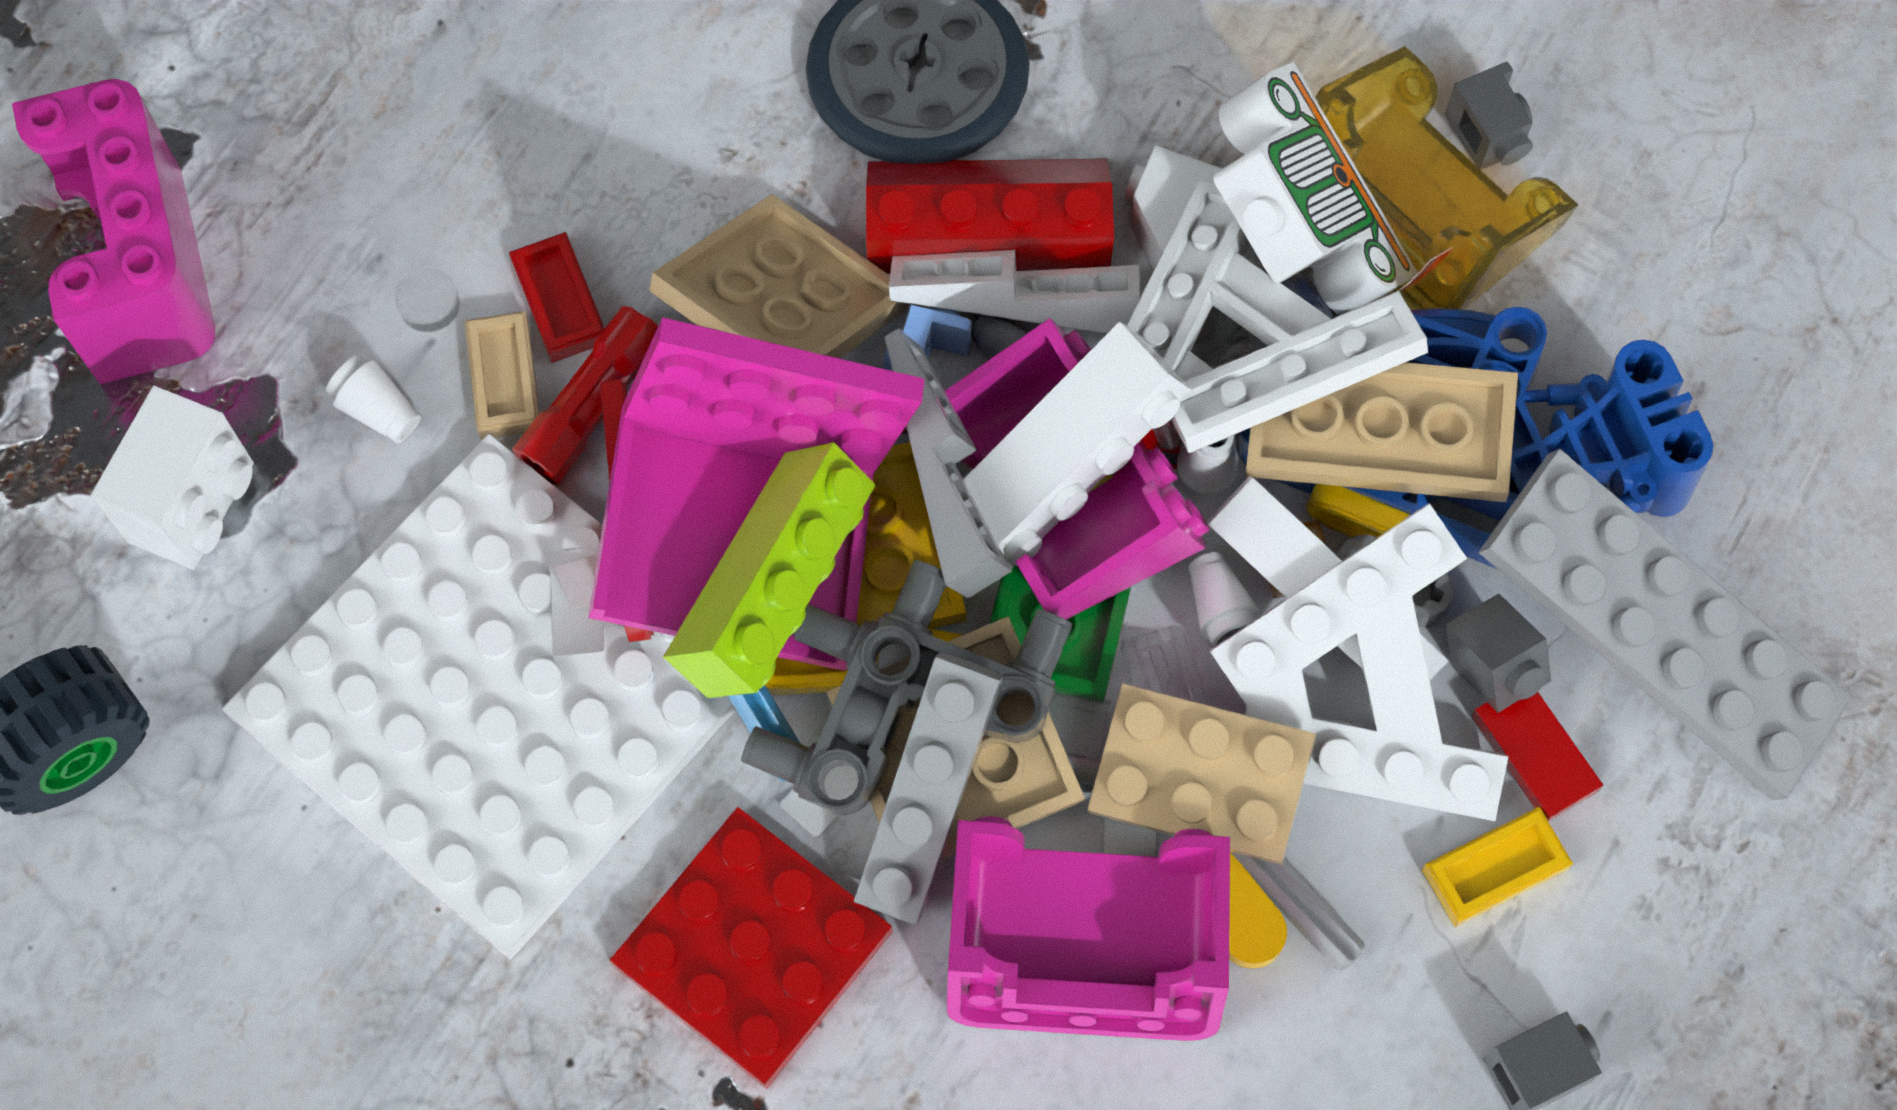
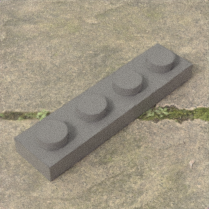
(928, 787)

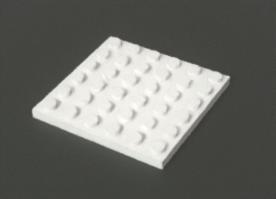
(451, 727)

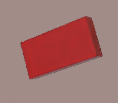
(558, 296)
(1539, 754)

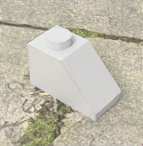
(1161, 196)

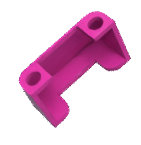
(1127, 524)

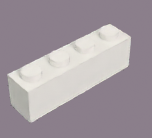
(1073, 440)

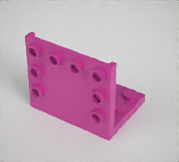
(698, 450)

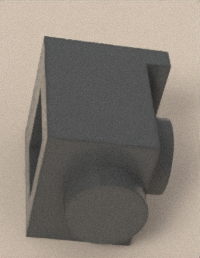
(1491, 117)

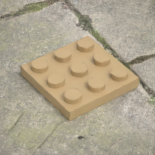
(779, 283)
(1007, 778)

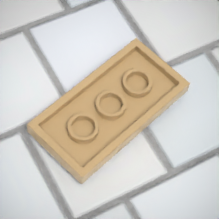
(1399, 433)

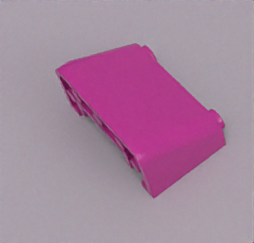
(1089, 936)

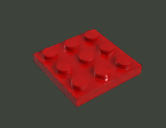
(751, 947)

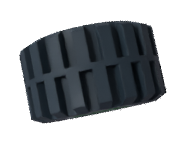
(64, 728)

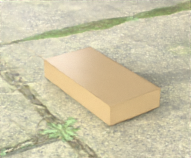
(502, 374)

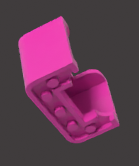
(146, 293)

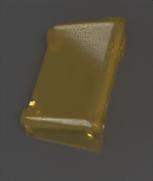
(1431, 188)

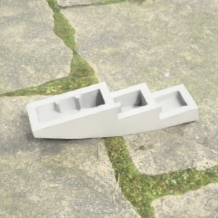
(1285, 551)

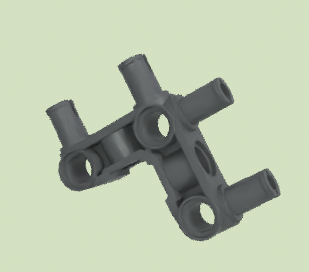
(873, 702)

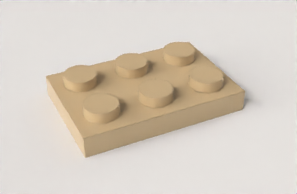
(1203, 769)

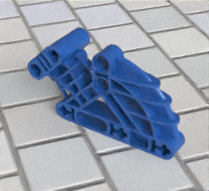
(1623, 429)

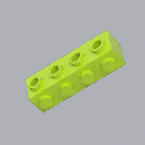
(770, 572)

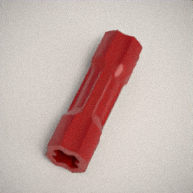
(562, 430)

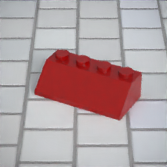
(1041, 208)

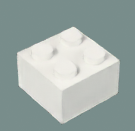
(174, 478)

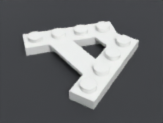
(1305, 349)
(1374, 600)

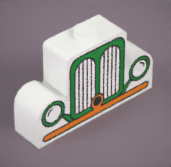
(1304, 195)

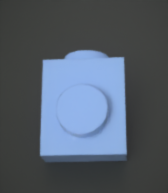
(936, 329)

